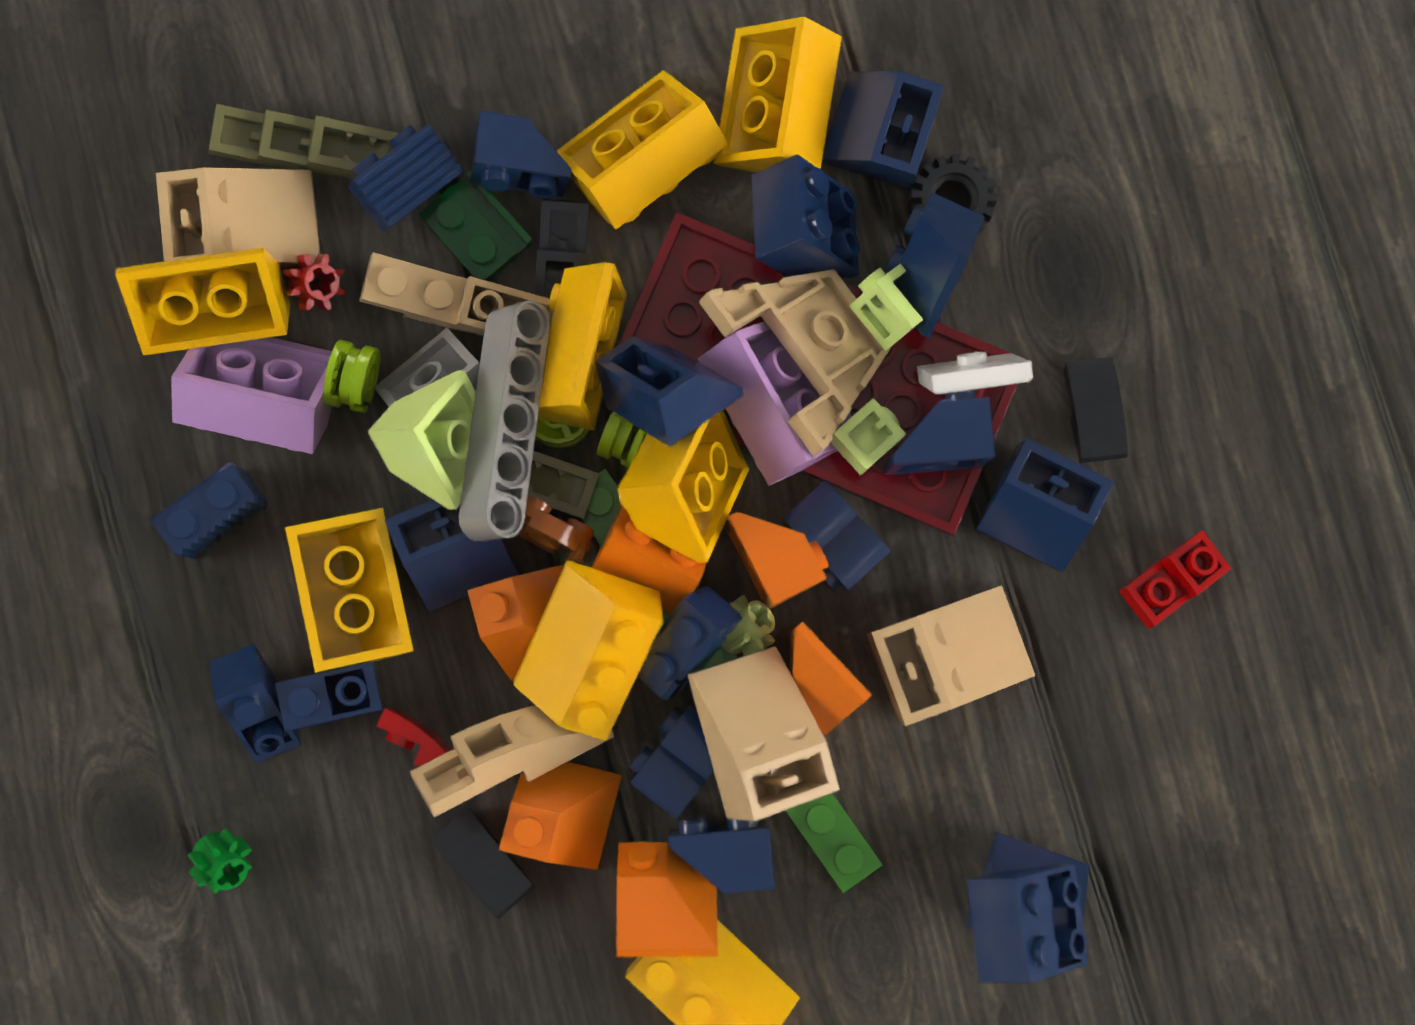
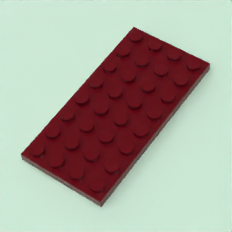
(704, 259)

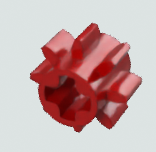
(323, 290)

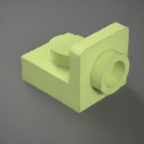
(885, 308)
(867, 436)

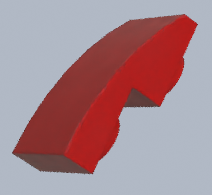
(1175, 579)
(407, 731)

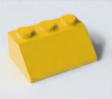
(778, 94)
(642, 148)
(205, 300)
(582, 330)
(687, 488)
(349, 590)
(589, 648)
(715, 989)

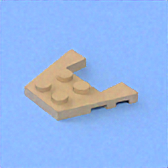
(819, 333)

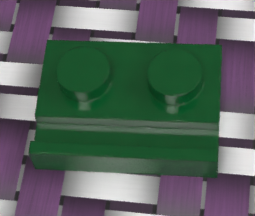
(476, 228)

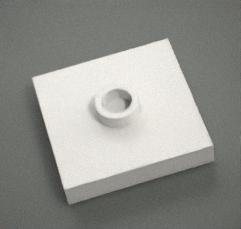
(974, 372)

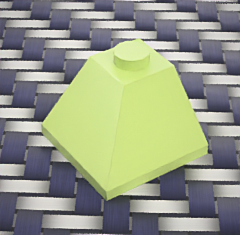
(428, 437)

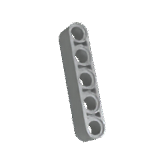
(517, 343)

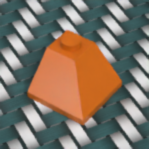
(776, 558)
(510, 613)
(823, 680)
(562, 815)
(663, 904)

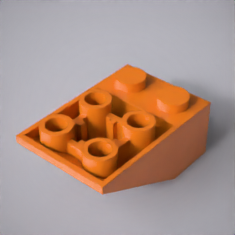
(647, 562)

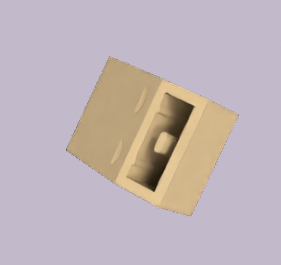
(237, 211)
(950, 656)
(761, 736)

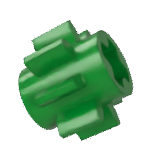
(220, 861)

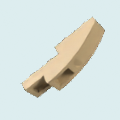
(438, 296)
(496, 751)

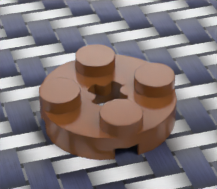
(551, 533)

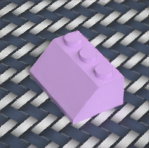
(254, 392)
(772, 394)

